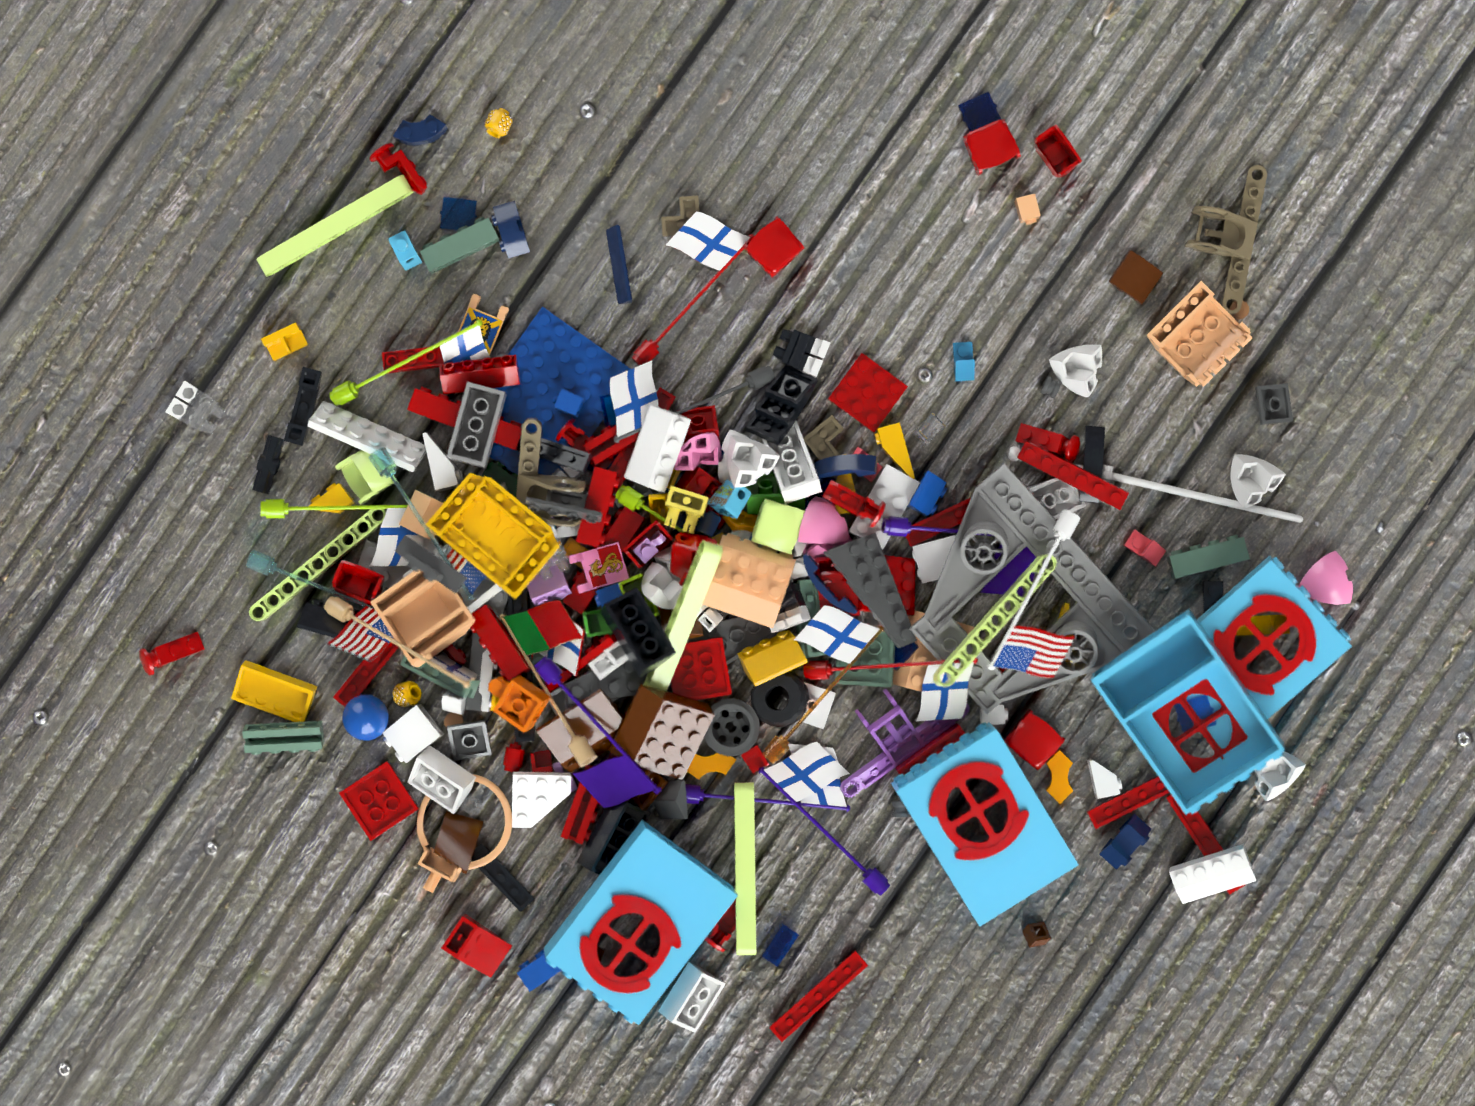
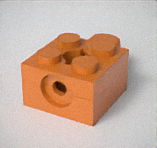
(512, 704)

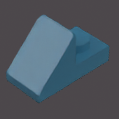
(963, 361)

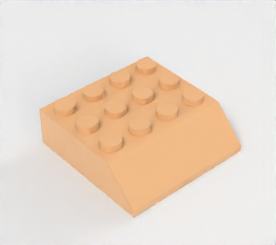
(423, 615)

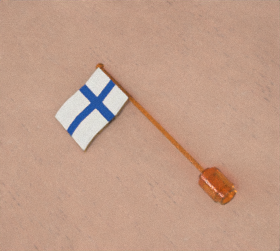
(837, 637)

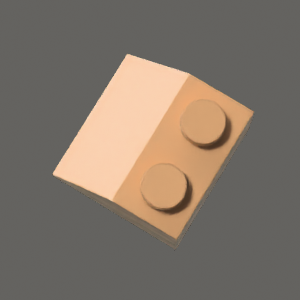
(426, 507)

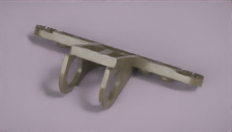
(1236, 237)
(536, 485)

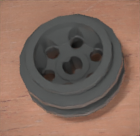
(748, 738)

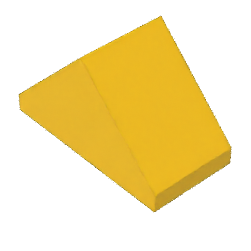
(657, 504)

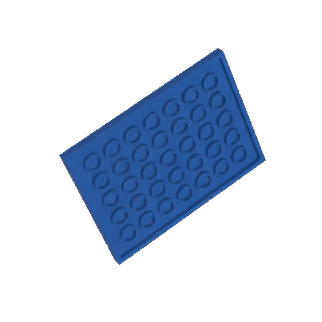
(548, 360)

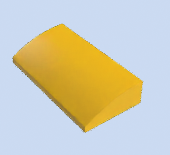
(273, 692)

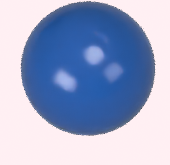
(365, 717)

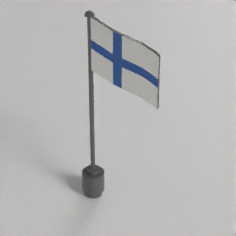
(635, 391)

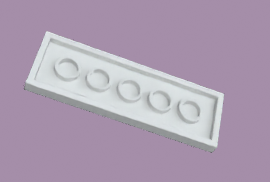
(366, 435)

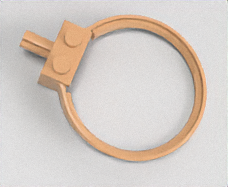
(439, 866)

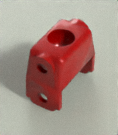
(991, 145)
(1056, 151)
(774, 247)
(648, 532)
(684, 551)
(357, 582)
(1033, 740)

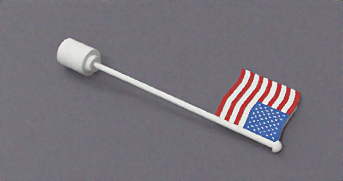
(1031, 648)

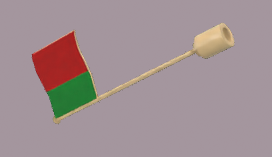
(540, 631)

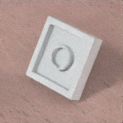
(820, 714)

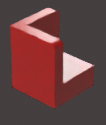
(754, 759)
(541, 761)

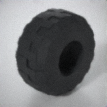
(795, 708)

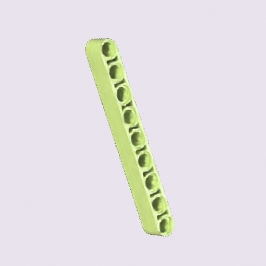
(334, 225)
(309, 566)
(686, 610)
(987, 625)
(745, 868)

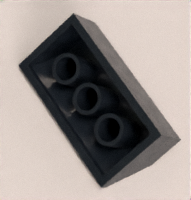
(317, 620)
(638, 631)
(610, 834)

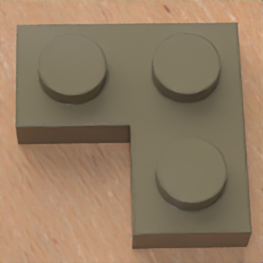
(672, 224)
(819, 438)

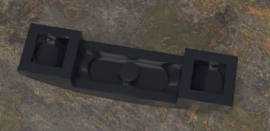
(304, 406)
(1093, 456)

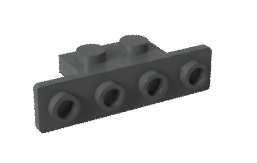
(564, 503)
(429, 564)

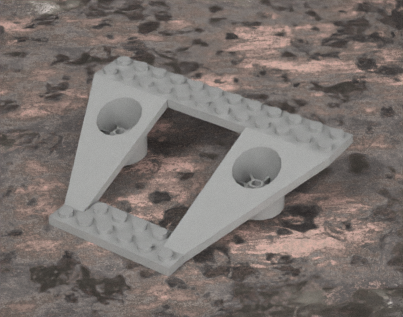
(1018, 519)

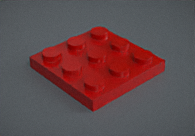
(867, 392)
(904, 577)
(702, 671)
(379, 800)

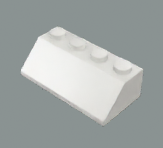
(657, 448)
(1212, 874)

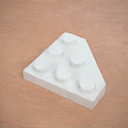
(537, 795)

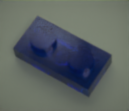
(780, 945)

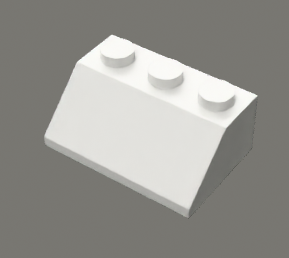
(441, 779)
(691, 997)

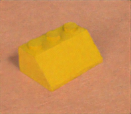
(771, 657)

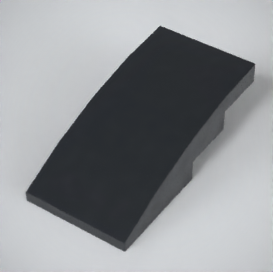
(781, 405)

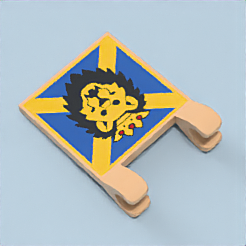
(491, 324)

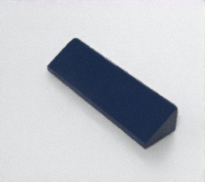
(619, 265)

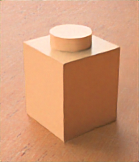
(1027, 209)

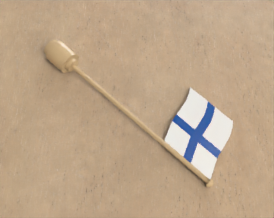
(344, 612)

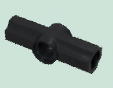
(268, 464)

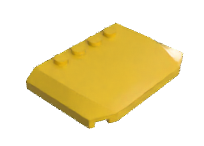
(494, 533)

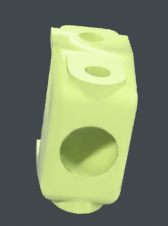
(363, 476)
(777, 526)

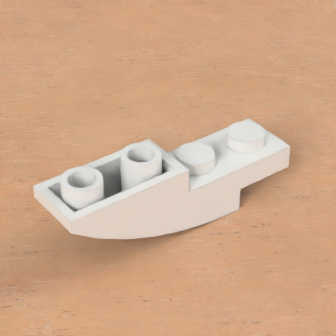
(608, 661)

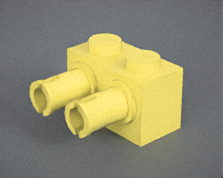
(683, 500)

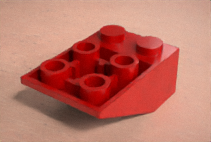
(700, 483)
(836, 583)
(476, 946)

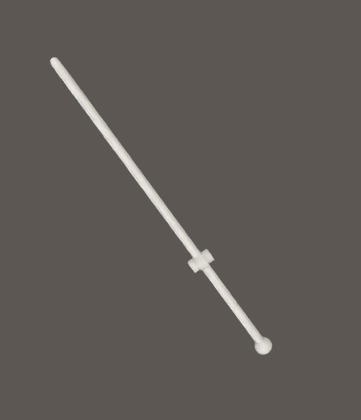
(1108, 474)

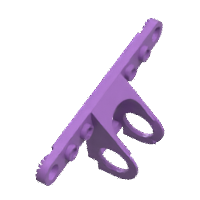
(895, 747)

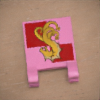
(601, 566)

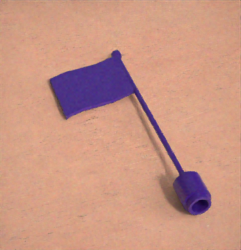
(999, 583)
(614, 778)

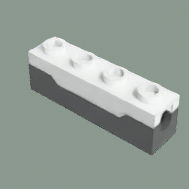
(484, 668)

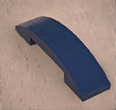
(846, 464)
(844, 603)

